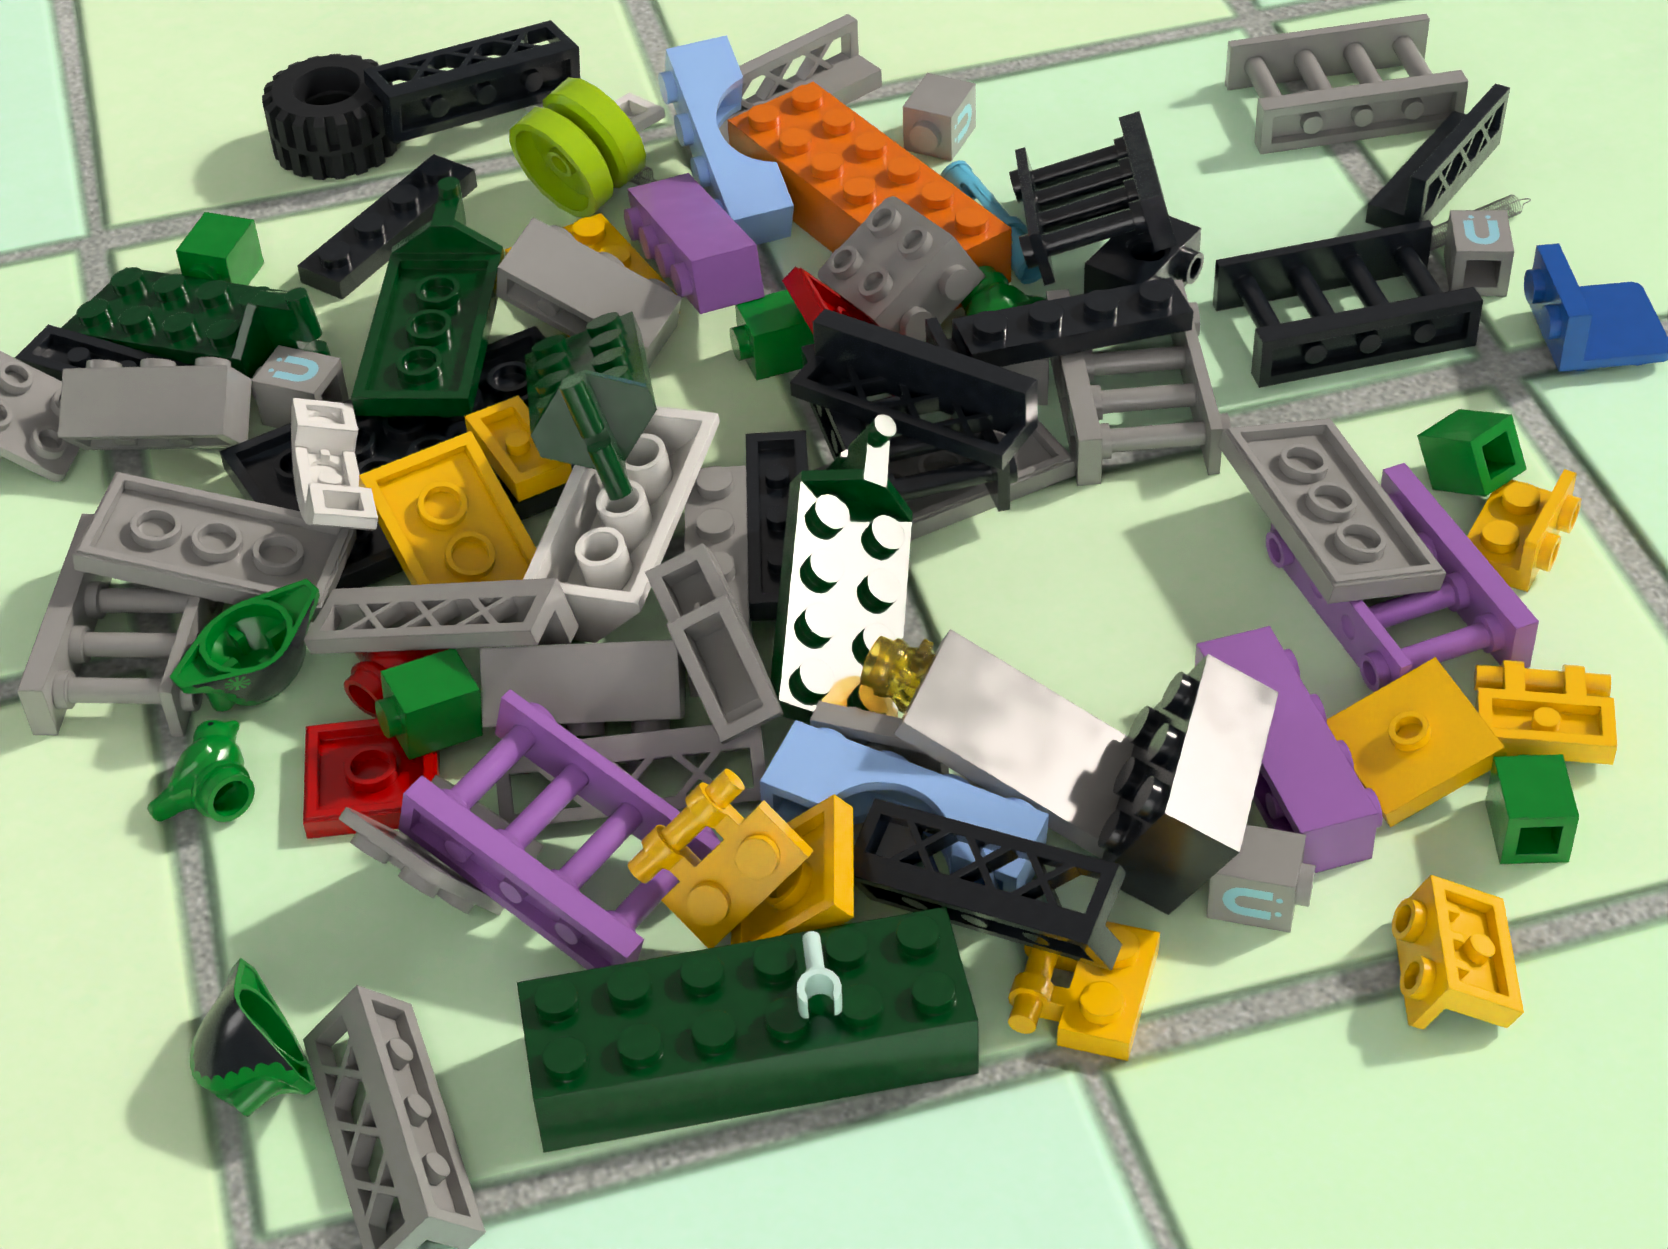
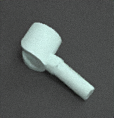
(816, 977)

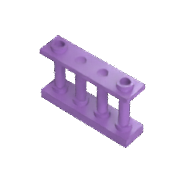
(1472, 588)
(496, 857)

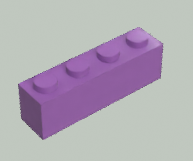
(694, 243)
(1305, 772)

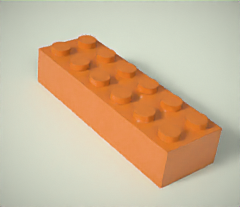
(847, 167)

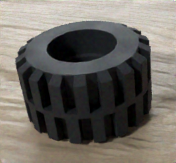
(326, 118)

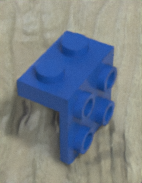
(1592, 322)

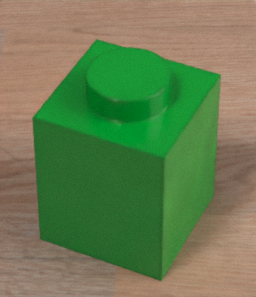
(221, 249)
(770, 335)
(1472, 452)
(430, 704)
(1531, 809)

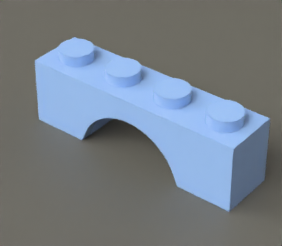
(705, 91)
(823, 763)

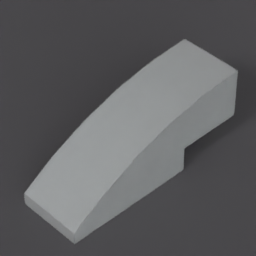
(714, 642)

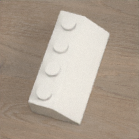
(607, 545)

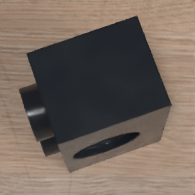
(1132, 259)

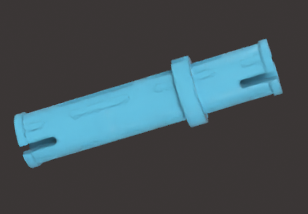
(962, 177)

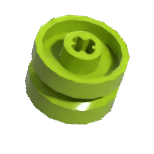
(577, 147)

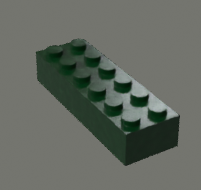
(724, 1035)

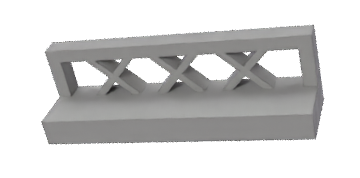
(843, 75)
(443, 617)
(646, 748)
(404, 1112)

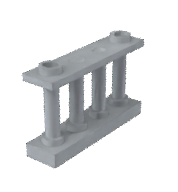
(1346, 112)
(1085, 404)
(69, 640)

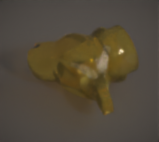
(896, 669)

